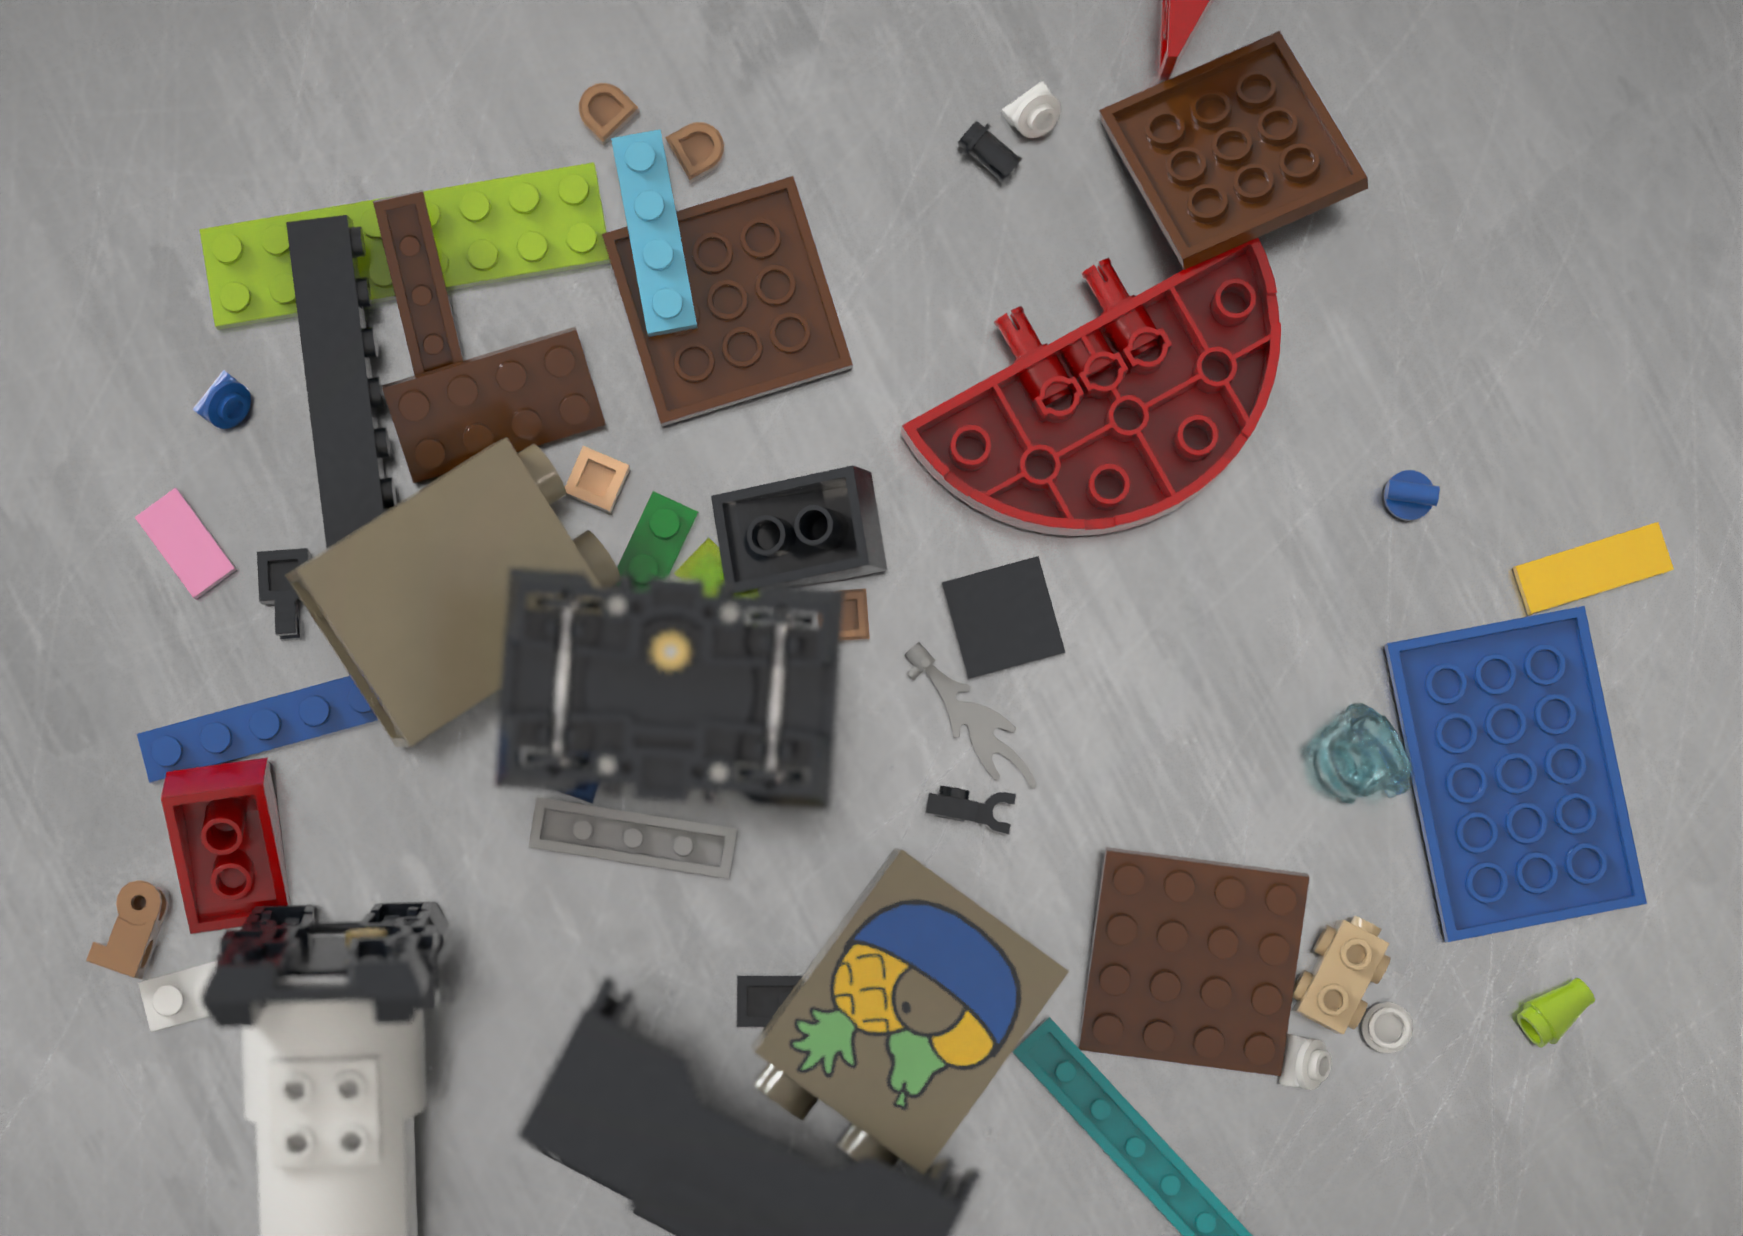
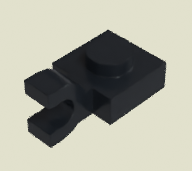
(277, 590)
(955, 805)

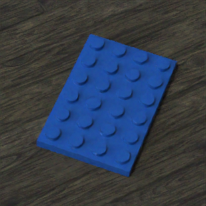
(1515, 774)

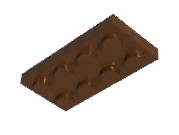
(518, 392)

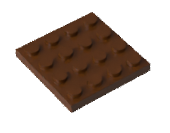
(1233, 150)
(755, 301)
(1193, 961)

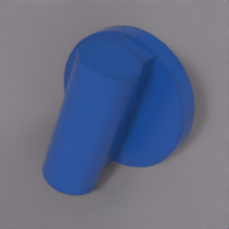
(224, 402)
(1410, 495)

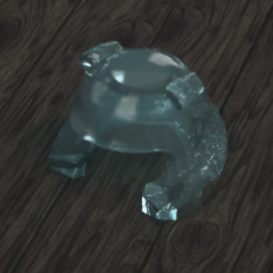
(1360, 756)

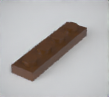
(418, 281)

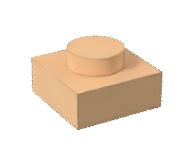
(596, 479)

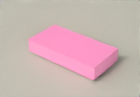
(185, 543)

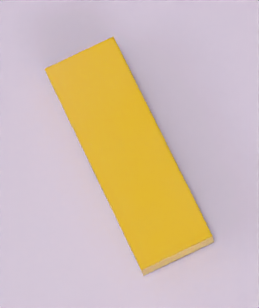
(1593, 568)

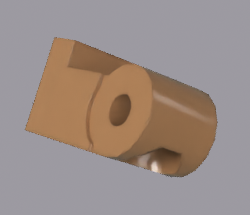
(135, 931)

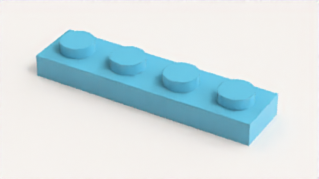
(654, 233)

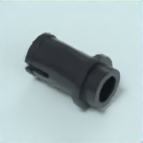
(989, 150)

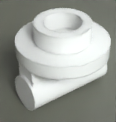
(1033, 111)
(1304, 1063)

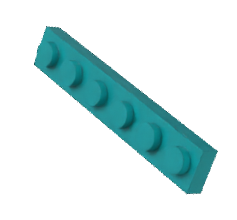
(1124, 1134)

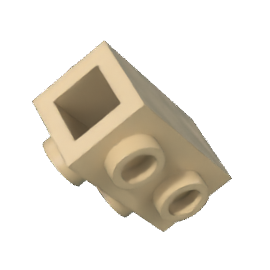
(1347, 963)

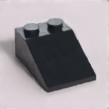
(800, 531)

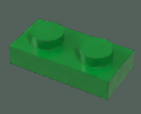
(657, 540)

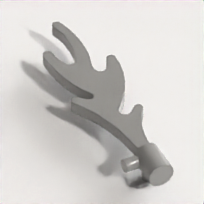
(978, 718)

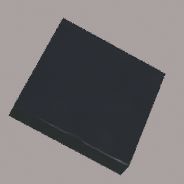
(1003, 618)

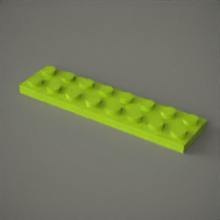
(480, 230)

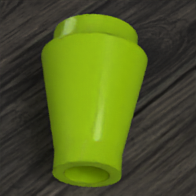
(1553, 1013)

